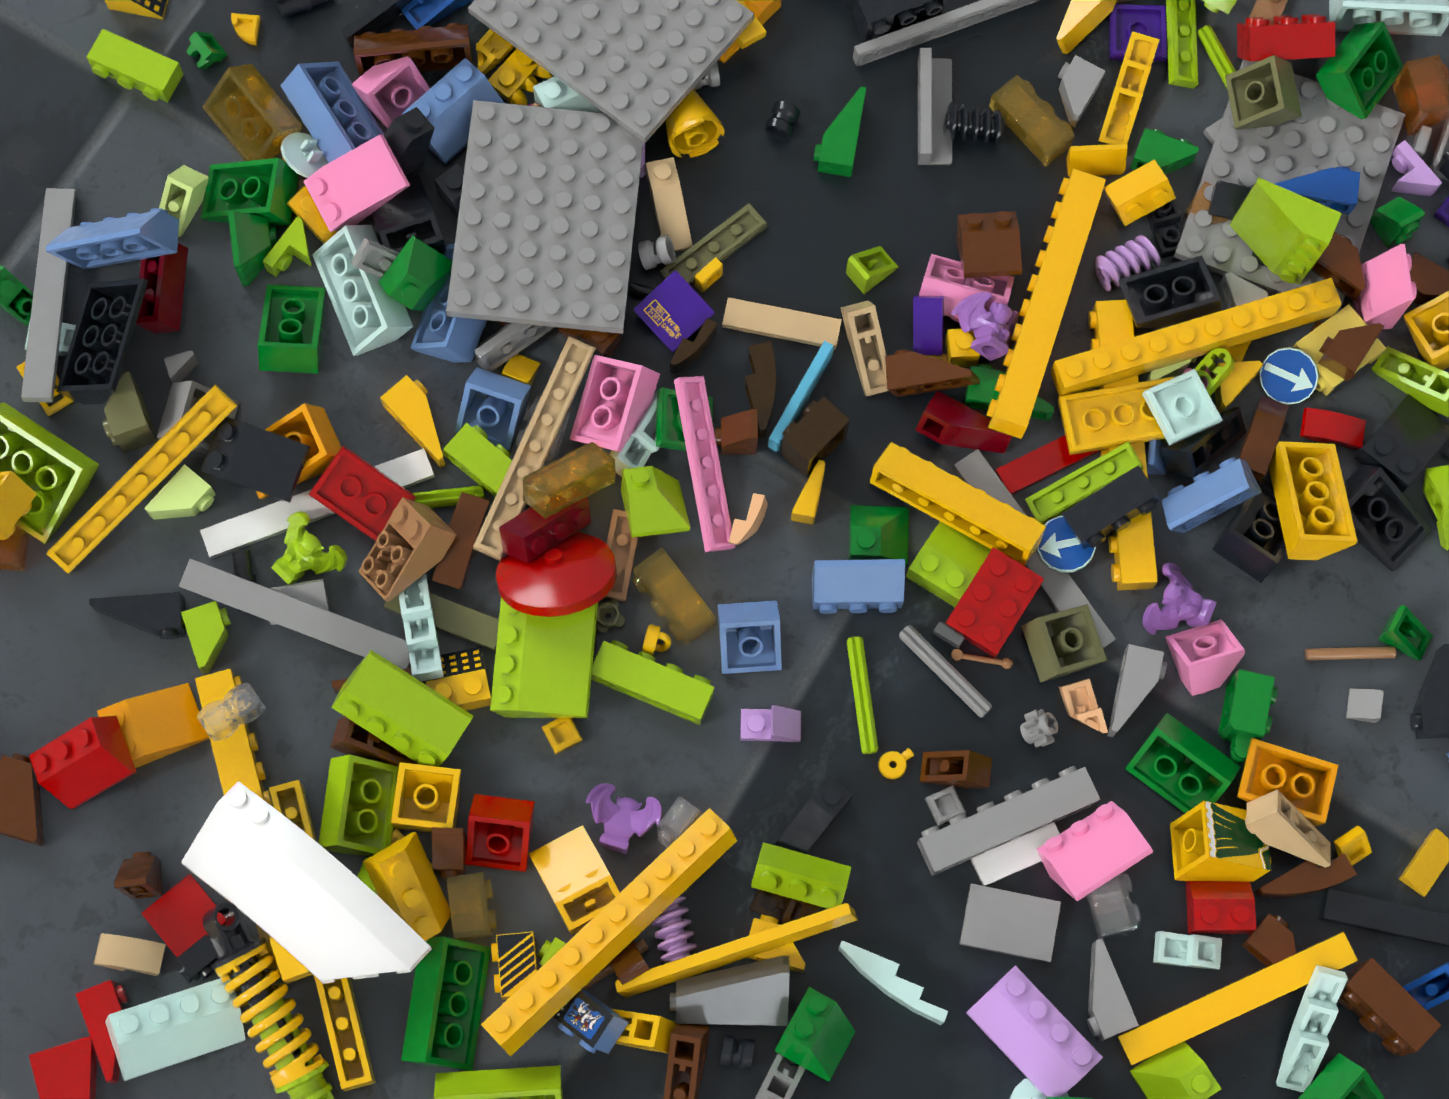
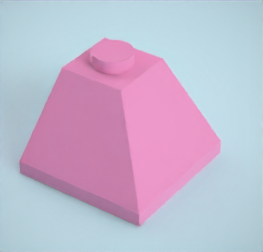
(390, 88)
(1205, 656)

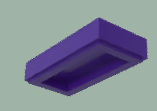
(928, 325)

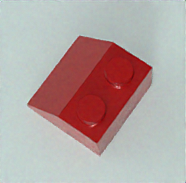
(499, 832)
(1220, 907)

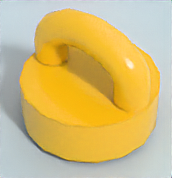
(650, 641)

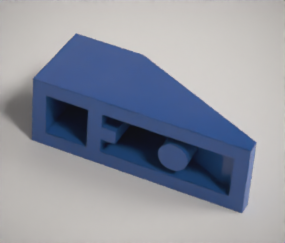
(1330, 187)

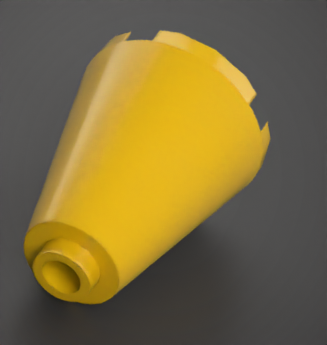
(693, 127)

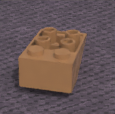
(406, 548)

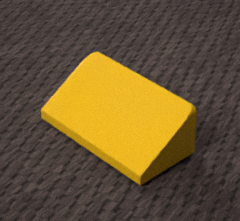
(1098, 159)
(1427, 863)

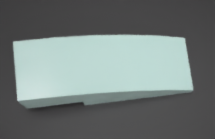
(640, 443)

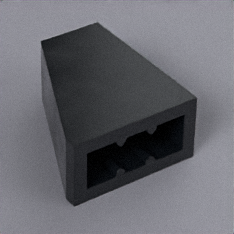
(410, 139)

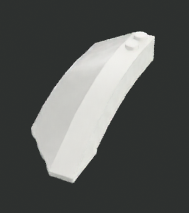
(299, 892)

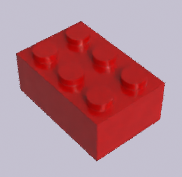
(1286, 38)
(994, 602)

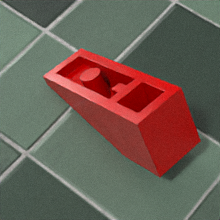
(95, 1006)

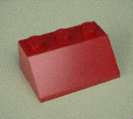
(84, 761)

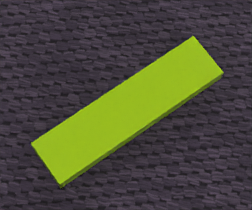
(1182, 43)
(1082, 483)

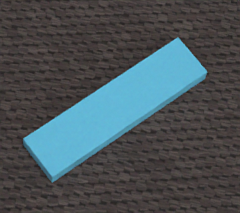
(801, 394)

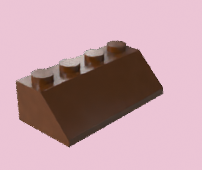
(427, 47)

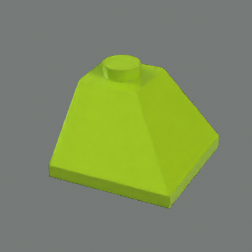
(653, 502)
(1175, 1075)

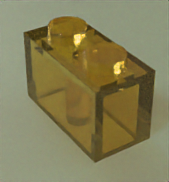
(470, 906)

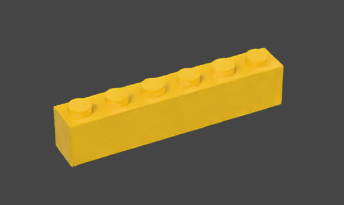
(957, 503)

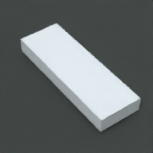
(1012, 856)

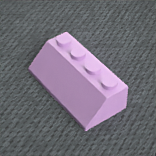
(1034, 1034)

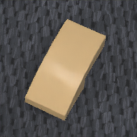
(129, 953)

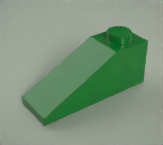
(840, 139)
(980, 395)

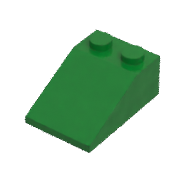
(250, 188)
(291, 329)

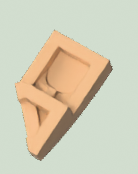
(745, 529)
(1082, 704)

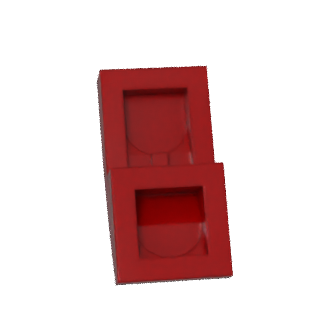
(1332, 427)

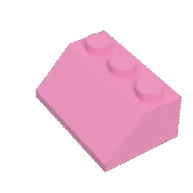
(946, 279)
(1094, 850)

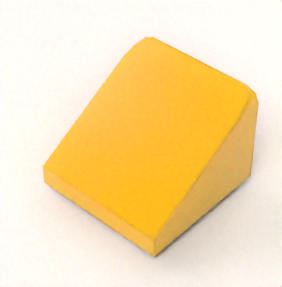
(521, 369)

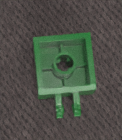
(1246, 711)

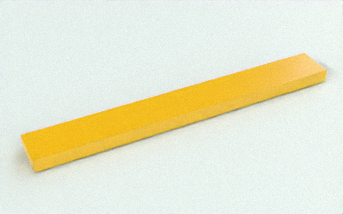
(141, 479)
(738, 949)
(1235, 999)

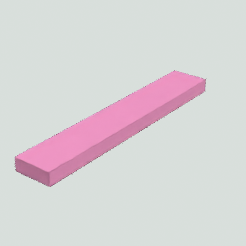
(704, 463)

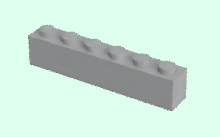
(1008, 820)

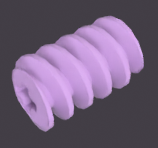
(1125, 260)
(673, 932)

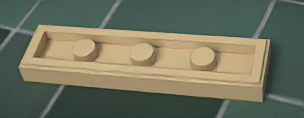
(781, 323)

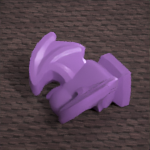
(991, 328)
(1180, 604)
(621, 819)

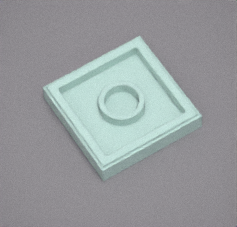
(1182, 407)

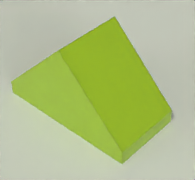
(869, 268)

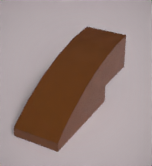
(1263, 435)
(466, 523)
(1308, 879)

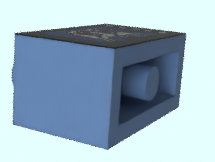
(591, 1021)

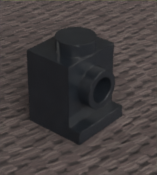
(198, 959)

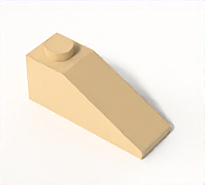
(668, 202)
(866, 345)
(1286, 828)

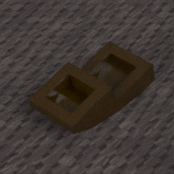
(688, 351)
(780, 907)

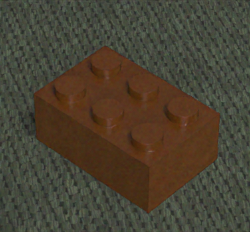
(1387, 1009)

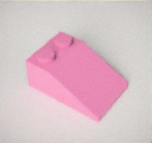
(356, 184)
(613, 402)

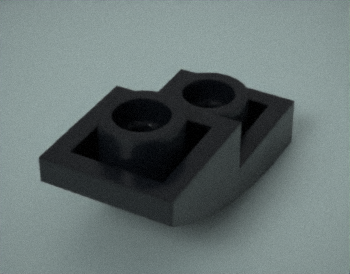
(1166, 228)

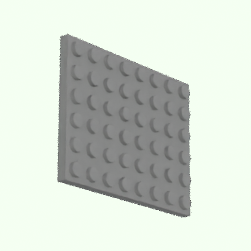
(621, 54)
(1310, 143)
(545, 218)

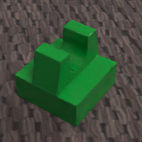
(208, 48)

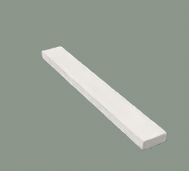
(272, 519)

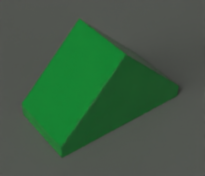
(1406, 633)

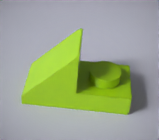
(291, 243)

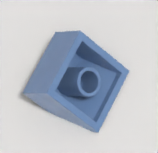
(494, 405)
(749, 637)

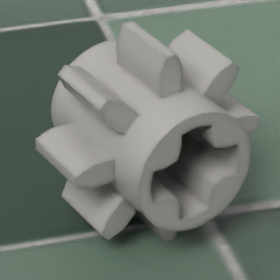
(1039, 728)

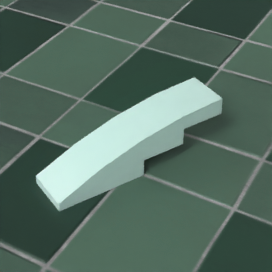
(421, 631)
(882, 974)
(1310, 1029)

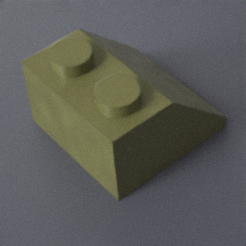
(1263, 94)
(128, 417)
(1063, 642)

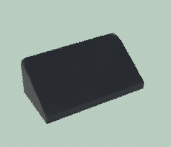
(1227, 199)

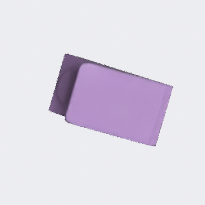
(1417, 177)
(770, 724)

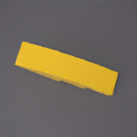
(1128, 89)

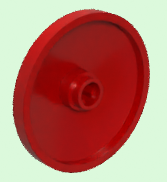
(560, 580)

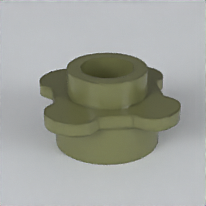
(610, 607)

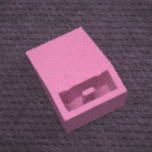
(1387, 288)

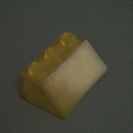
(250, 113)

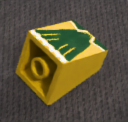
(1217, 846)

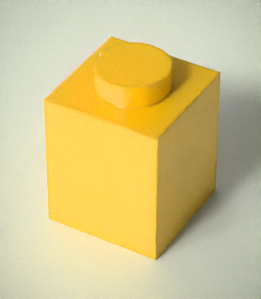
(958, 348)

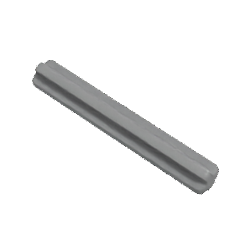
(944, 670)

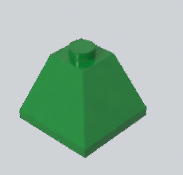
(251, 242)
(416, 274)
(878, 532)

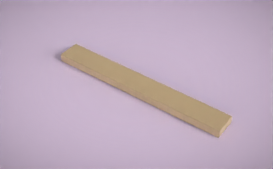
(535, 442)

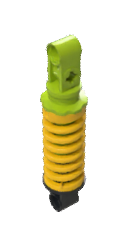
(271, 1015)

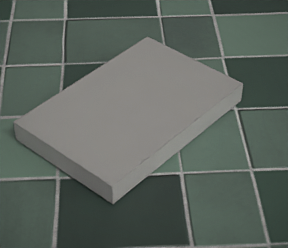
(1010, 923)

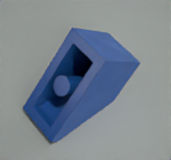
(1431, 987)

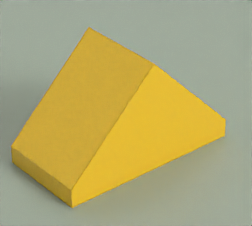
(1235, 382)
(288, 965)

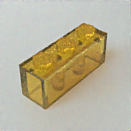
(1032, 120)
(568, 479)
(673, 597)

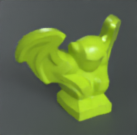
(306, 552)

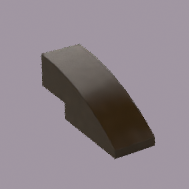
(762, 383)

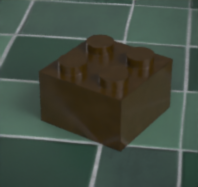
(814, 435)

